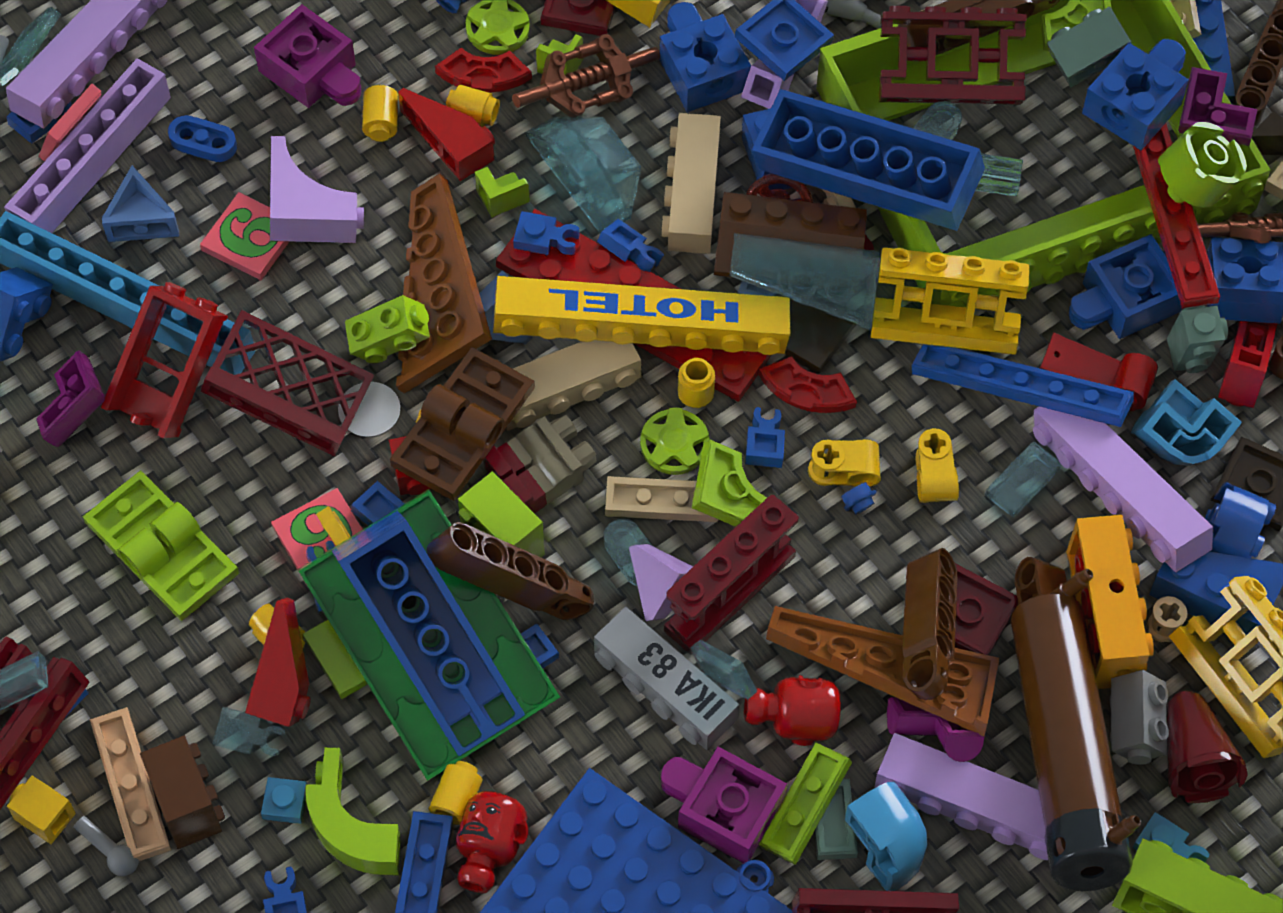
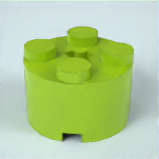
(1202, 165)

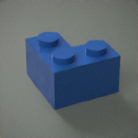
(21, 301)

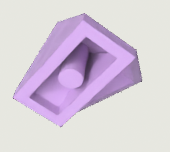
(655, 575)

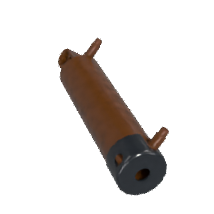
(1068, 732)

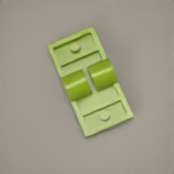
(161, 545)

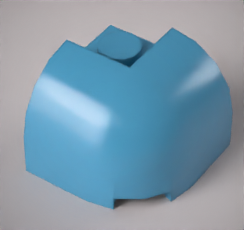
(1183, 427)
(891, 834)

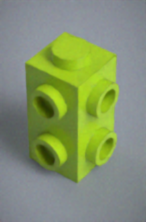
(387, 329)

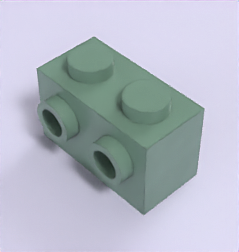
(1088, 45)

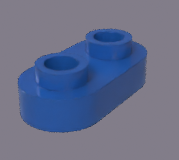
(204, 139)

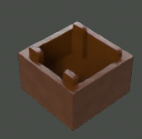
(182, 791)

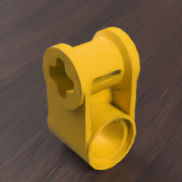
(848, 463)
(936, 471)

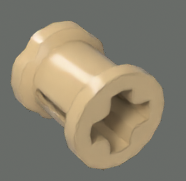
(1161, 611)

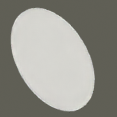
(376, 412)

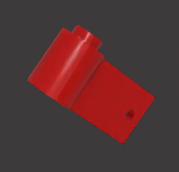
(1132, 373)

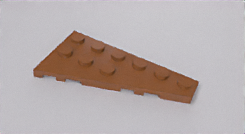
(443, 282)
(879, 661)

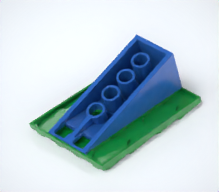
(444, 665)

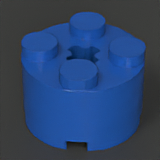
(1238, 521)

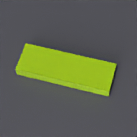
(805, 803)

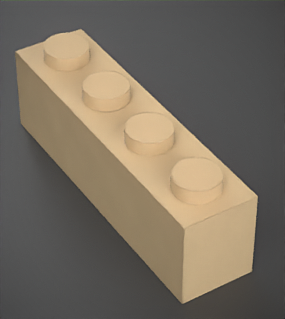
(693, 183)
(574, 376)

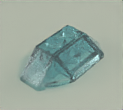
(590, 166)

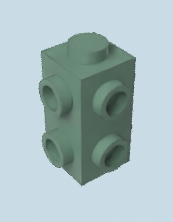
(1196, 338)

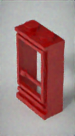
(142, 401)

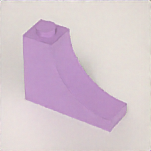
(305, 209)

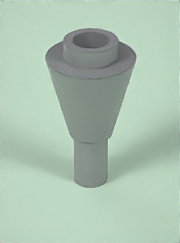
(853, 10)

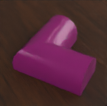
(1204, 105)
(78, 400)
(911, 720)

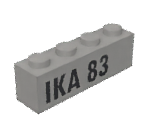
(665, 678)

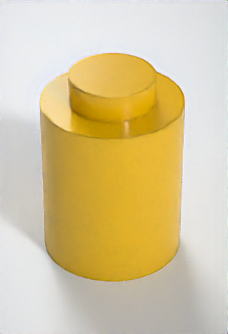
(380, 112)
(455, 789)

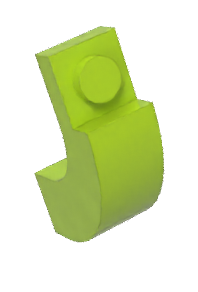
(353, 842)

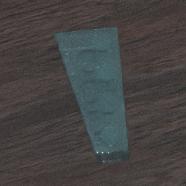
(810, 273)

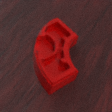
(483, 73)
(807, 389)

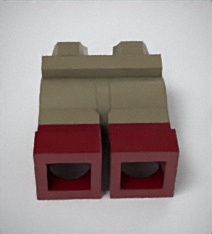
(540, 463)

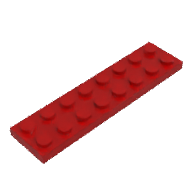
(598, 265)

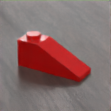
(450, 133)
(1247, 363)
(281, 674)

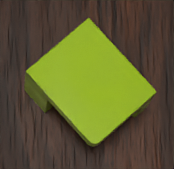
(543, 51)
(501, 193)

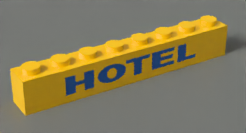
(641, 315)

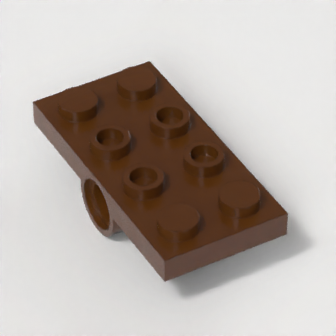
(462, 423)

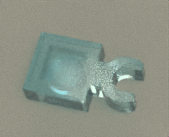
(241, 731)

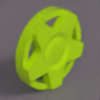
(497, 25)
(673, 440)

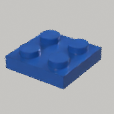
(784, 36)

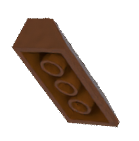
(786, 221)

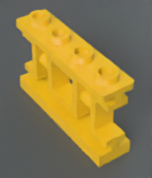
(943, 323)
(1226, 674)

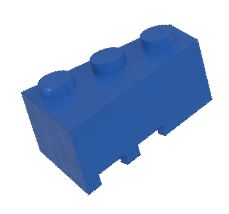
(1202, 580)

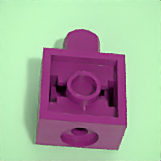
(322, 58)
(725, 802)

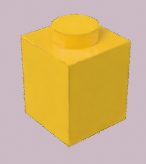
(40, 809)

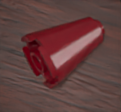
(1200, 751)

